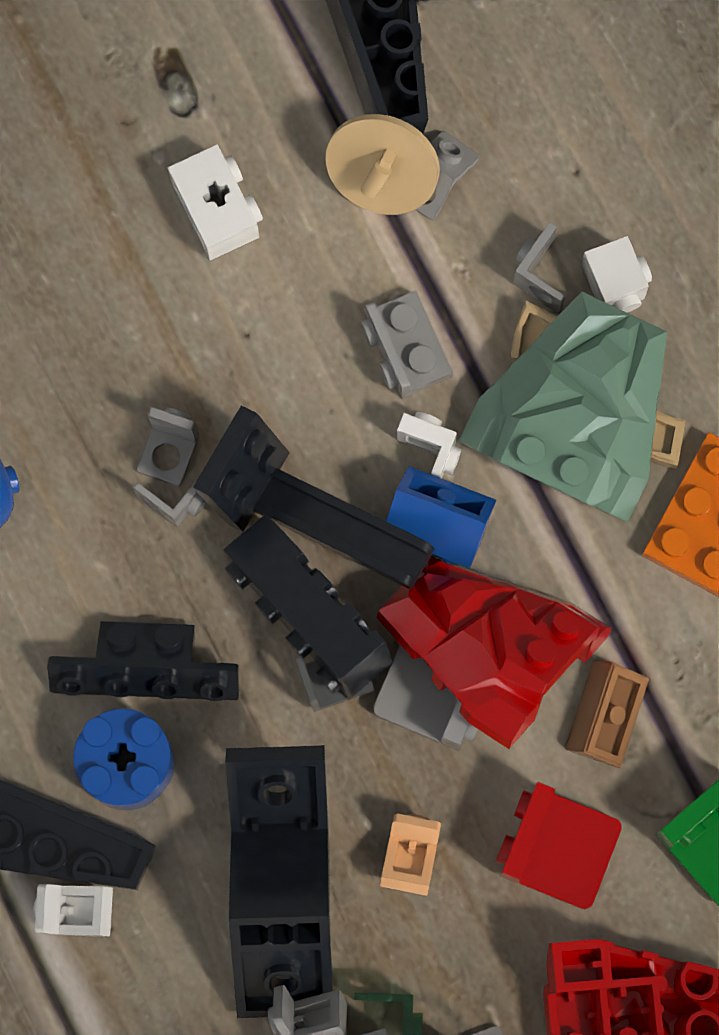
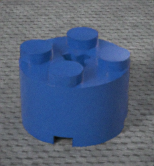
(105, 739)

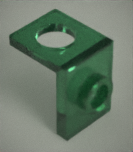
(411, 1020)

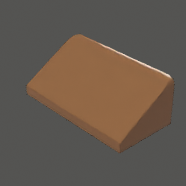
(607, 713)

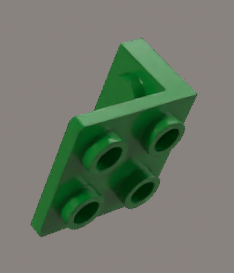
(695, 840)

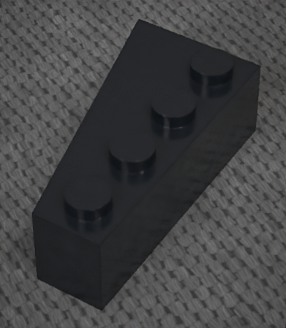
(384, 56)
(307, 608)

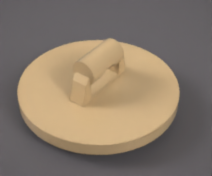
(382, 164)

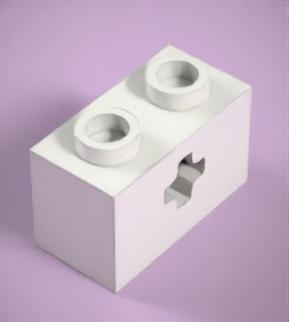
(217, 227)

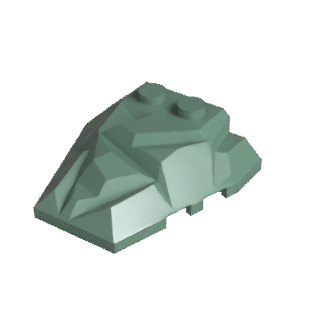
(579, 406)

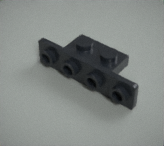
(144, 663)

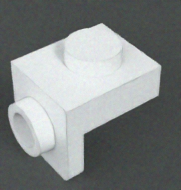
(427, 434)
(73, 910)

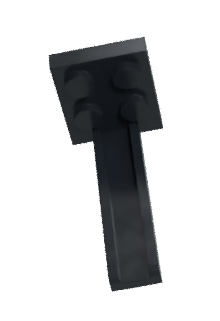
(247, 480)

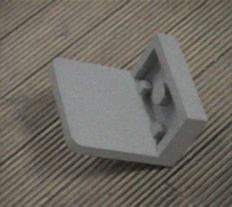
(416, 703)

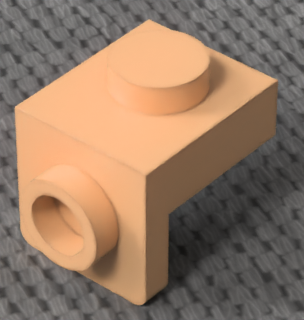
(410, 853)

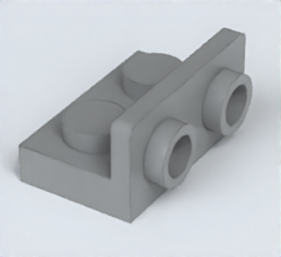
(407, 344)

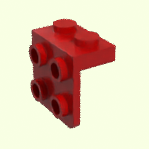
(559, 847)

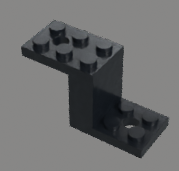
(278, 875)

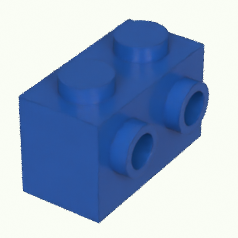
(442, 515)

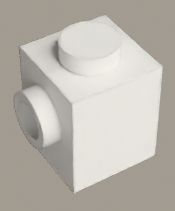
(617, 274)

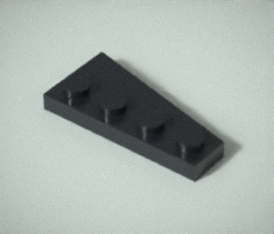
(65, 844)

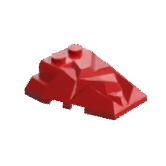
(490, 642)
(626, 992)

